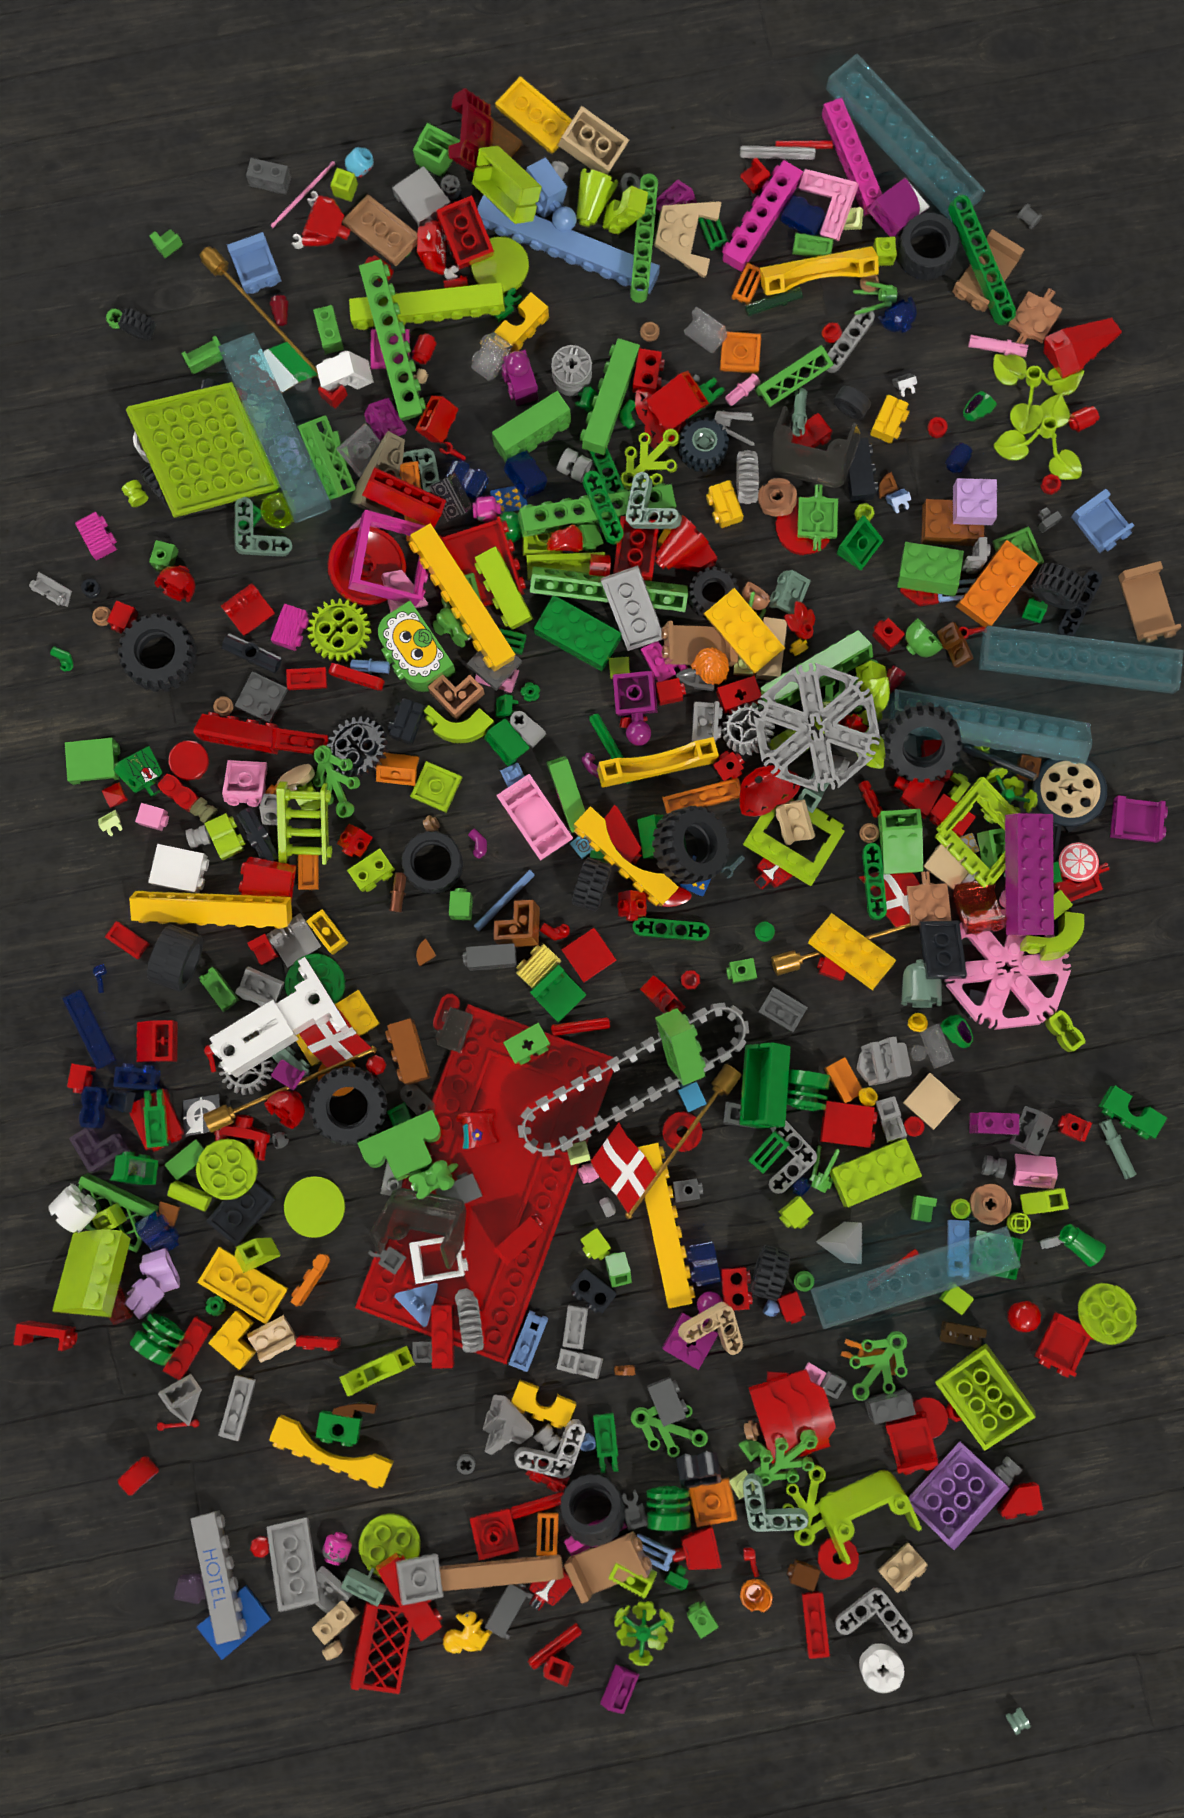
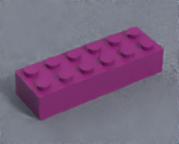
(1029, 874)

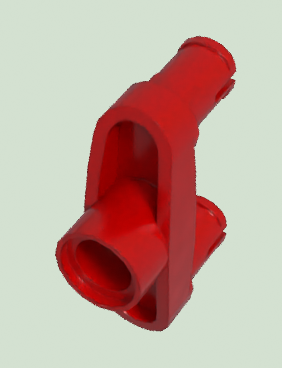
(244, 1129)

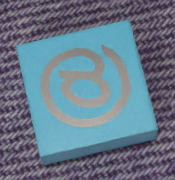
(581, 846)

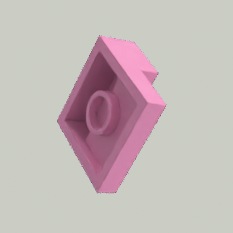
(244, 782)

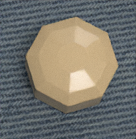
(333, 1650)

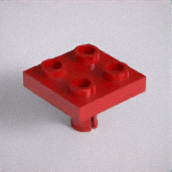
(494, 1534)

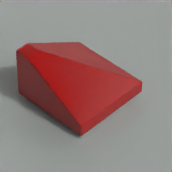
(114, 795)

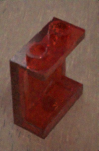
(978, 908)

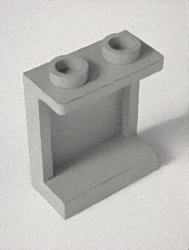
(421, 196)

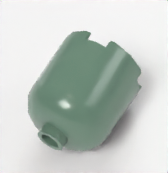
(918, 989)

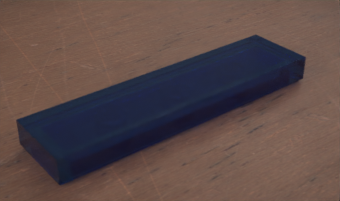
(89, 1029)

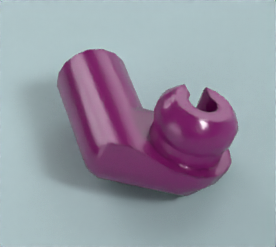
(480, 843)

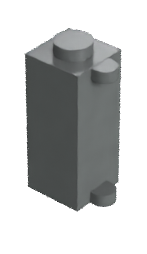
(507, 1609)

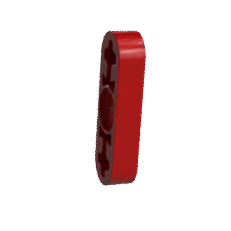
(356, 676)

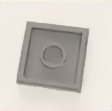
(419, 1579)

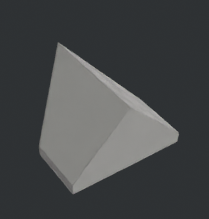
(844, 1242)
(182, 1398)

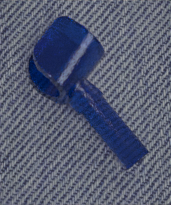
(98, 972)

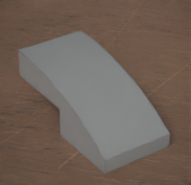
(891, 1119)
(579, 1363)

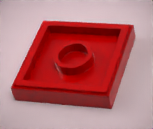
(589, 955)

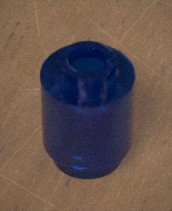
(958, 458)

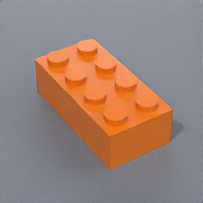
(997, 584)

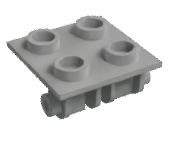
(294, 940)

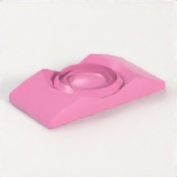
(534, 817)

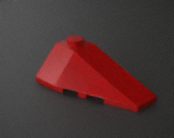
(1075, 346)

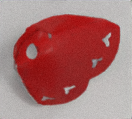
(651, 421)
(765, 794)

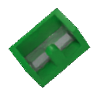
(135, 1169)

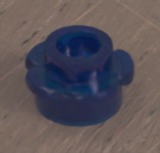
(801, 1187)

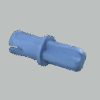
(370, 666)

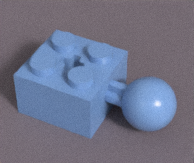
(552, 195)

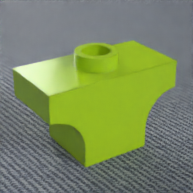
(307, 804)

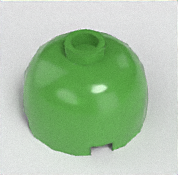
(921, 640)

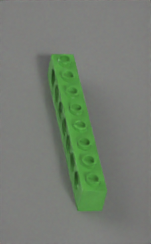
(371, 272)
(531, 526)
(590, 587)

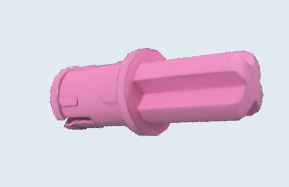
(742, 389)

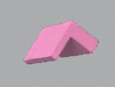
(1035, 1171)

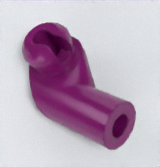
(591, 767)

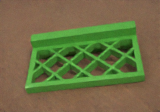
(113, 1195)

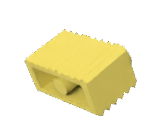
(538, 965)

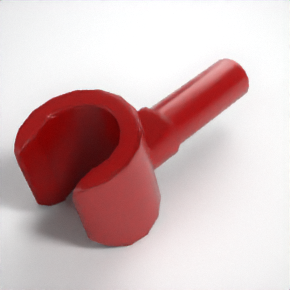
(450, 450)
(971, 631)
(625, 721)
(209, 1053)
(749, 1554)

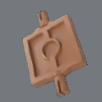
(1035, 317)
(928, 901)

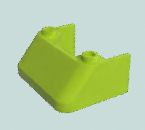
(859, 1498)

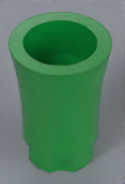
(1082, 1244)

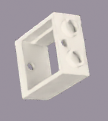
(418, 1263)

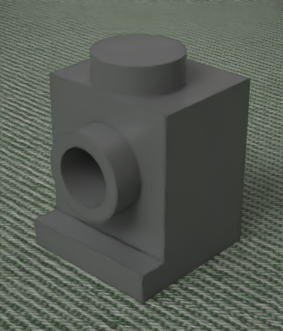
(679, 1190)

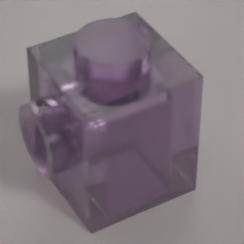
(190, 1588)

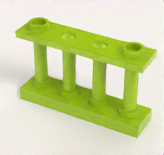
(285, 831)

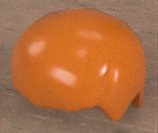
(756, 1595)

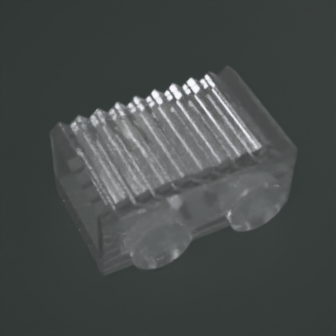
(490, 356)

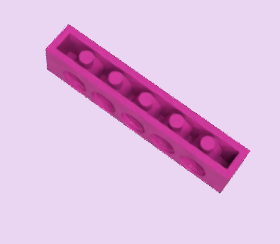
(851, 153)
(785, 174)

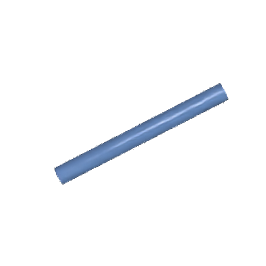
(504, 900)

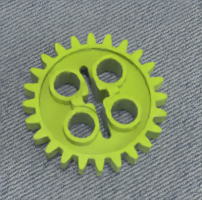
(352, 642)

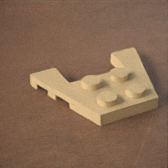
(677, 232)

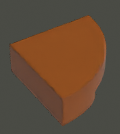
(887, 485)
(424, 953)
(170, 1212)
(624, 1370)

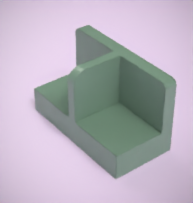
(364, 1586)

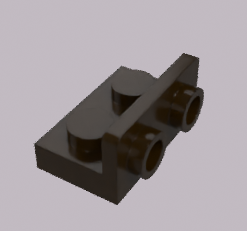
(962, 1334)

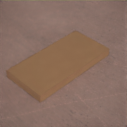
(381, 230)

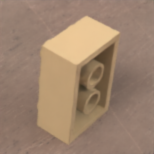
(593, 141)

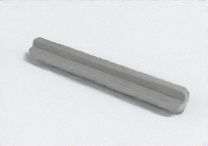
(777, 152)

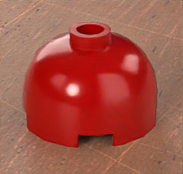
(176, 583)
(287, 1107)

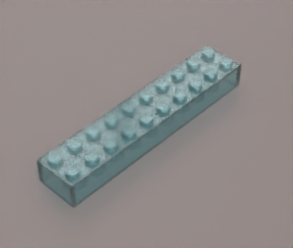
(902, 135)
(274, 427)
(1081, 659)
(1006, 728)
(915, 1277)

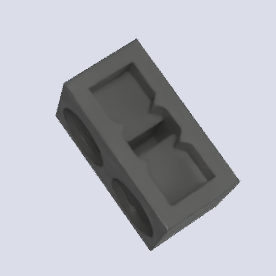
(268, 176)

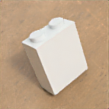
(178, 869)

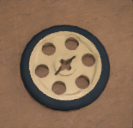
(1079, 814)

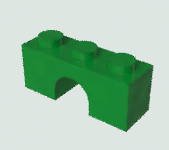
(1116, 1105)

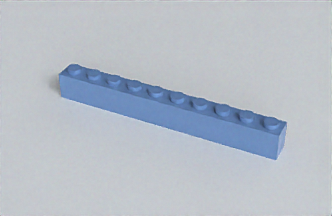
(567, 245)

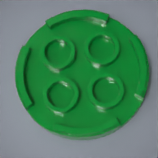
(326, 970)

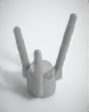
(725, 419)

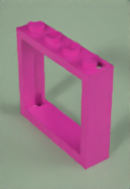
(393, 524)

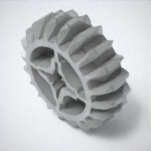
(747, 477)
(741, 721)
(239, 1083)
(470, 1324)

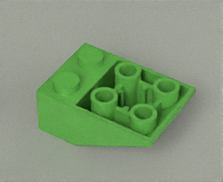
(901, 841)

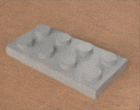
(632, 607)
(293, 1564)

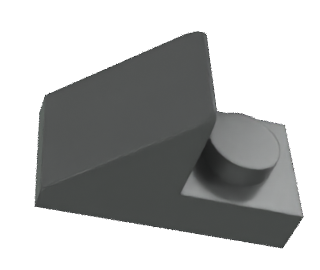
(732, 1114)

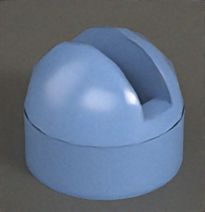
(771, 1308)
(588, 1442)

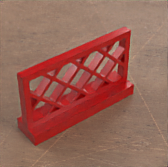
(364, 1645)

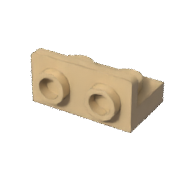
(794, 821)
(272, 1338)
(903, 1568)
(335, 1622)

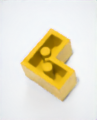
(229, 1340)

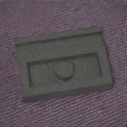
(783, 1009)

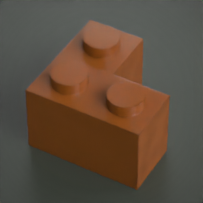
(522, 929)

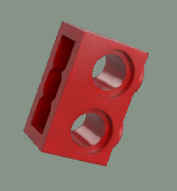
(645, 371)
(730, 1289)

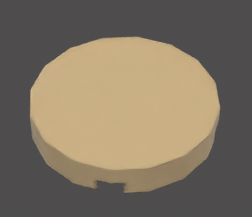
(298, 775)

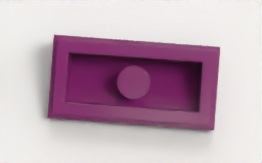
(619, 1689)

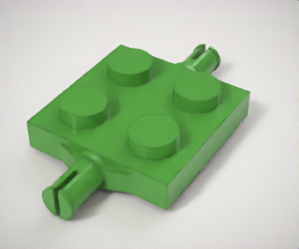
(817, 518)

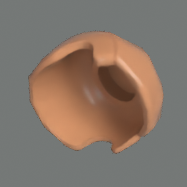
(761, 598)

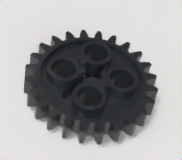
(371, 735)

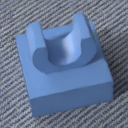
(897, 498)
(512, 774)

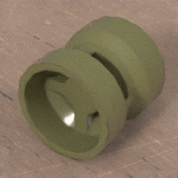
(203, 810)

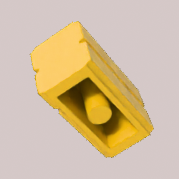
(889, 419)
(725, 504)
(327, 932)

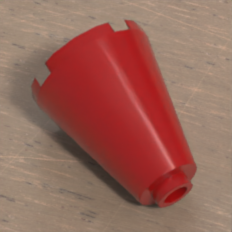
(680, 544)

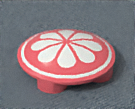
(1078, 862)

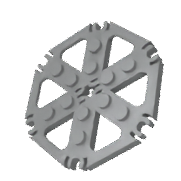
(834, 733)

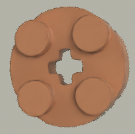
(777, 507)
(998, 1196)

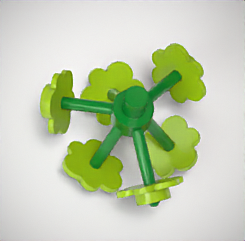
(1010, 790)
(654, 1635)

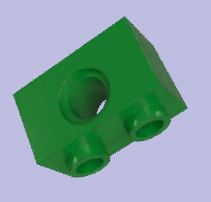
(326, 1431)

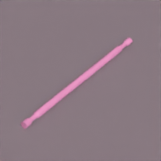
(303, 194)

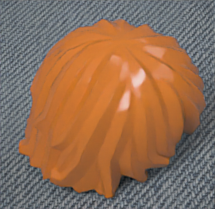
(711, 665)

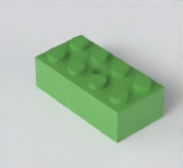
(532, 426)

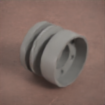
(569, 380)

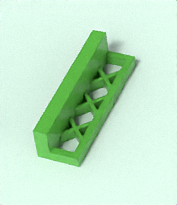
(787, 373)
(323, 459)

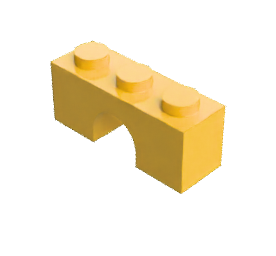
(534, 313)
(559, 1412)

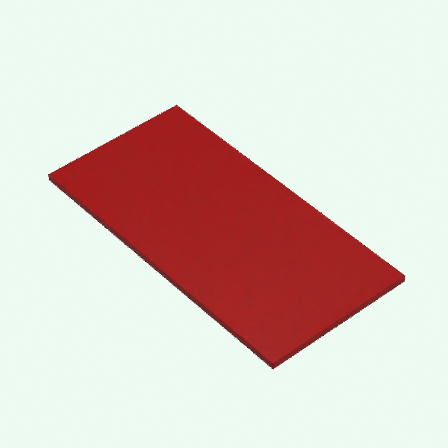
(508, 1174)

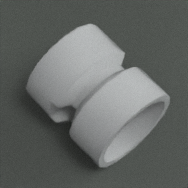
(579, 469)

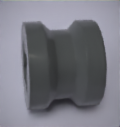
(448, 183)

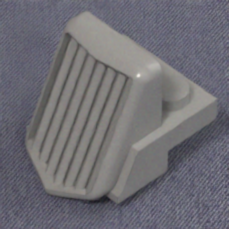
(884, 1061)
(505, 1425)

